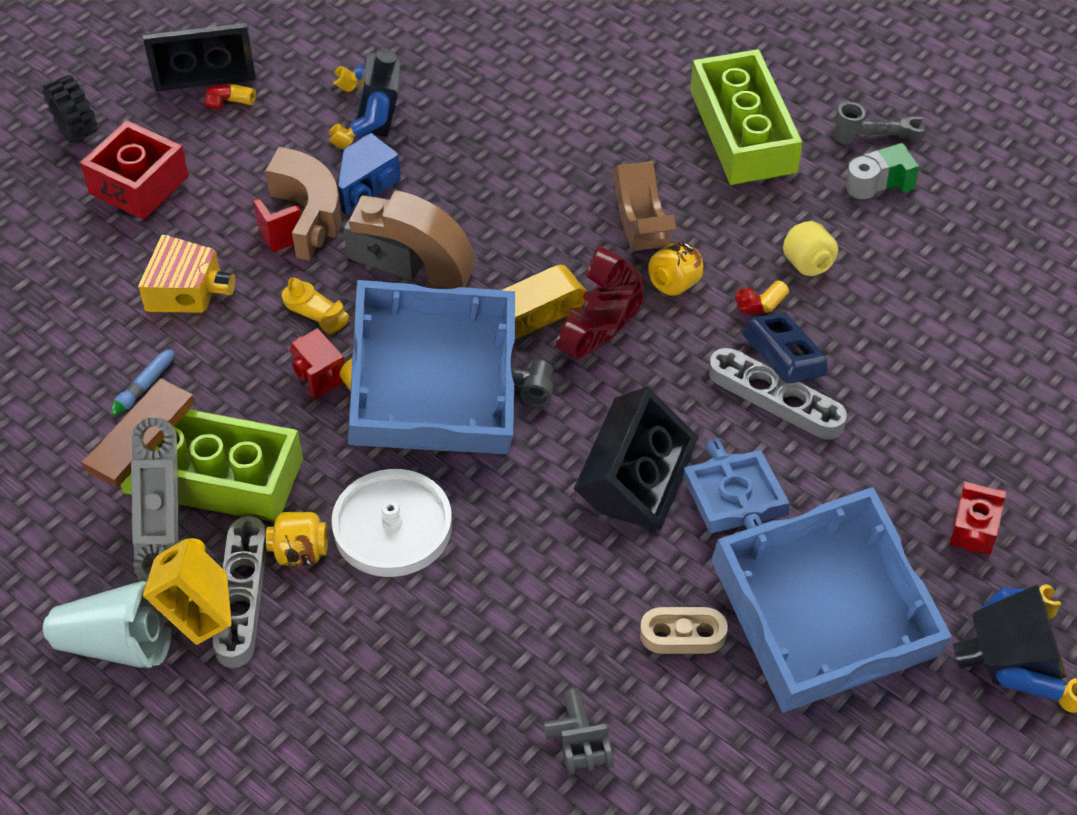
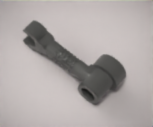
(851, 122)
(536, 383)

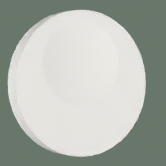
(392, 522)

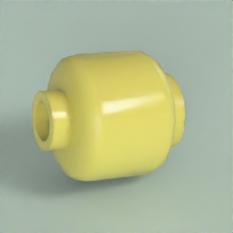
(810, 248)

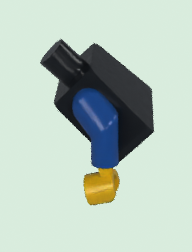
(375, 96)
(1020, 644)

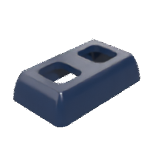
(775, 352)

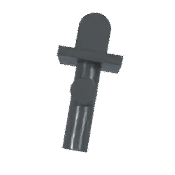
(581, 743)

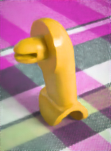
(306, 301)

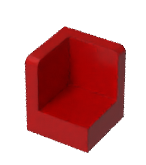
(276, 227)

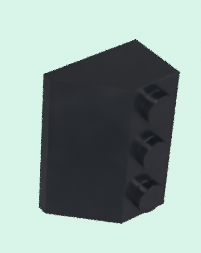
(200, 57)
(637, 460)

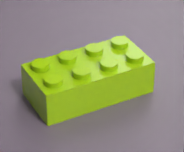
(745, 117)
(233, 465)

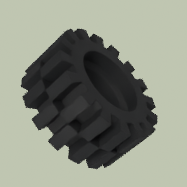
(70, 108)

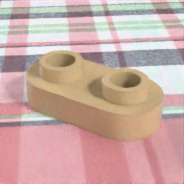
(682, 628)

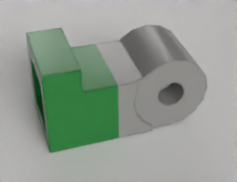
(882, 171)

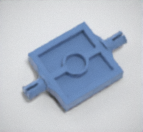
(735, 489)

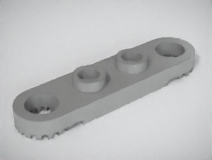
(153, 494)

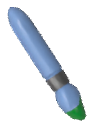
(127, 398)

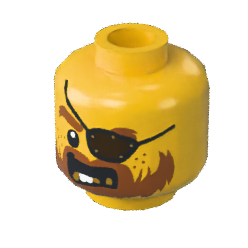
(675, 268)
(297, 538)

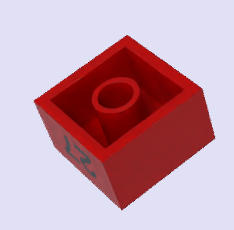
(135, 169)

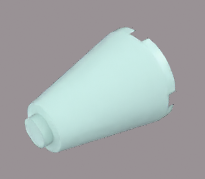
(111, 627)

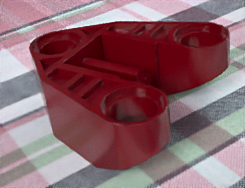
(608, 307)

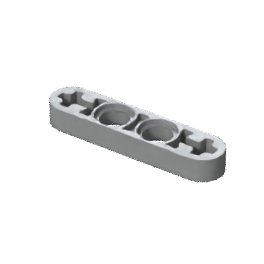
(772, 397)
(244, 590)

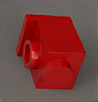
(317, 362)
(977, 518)

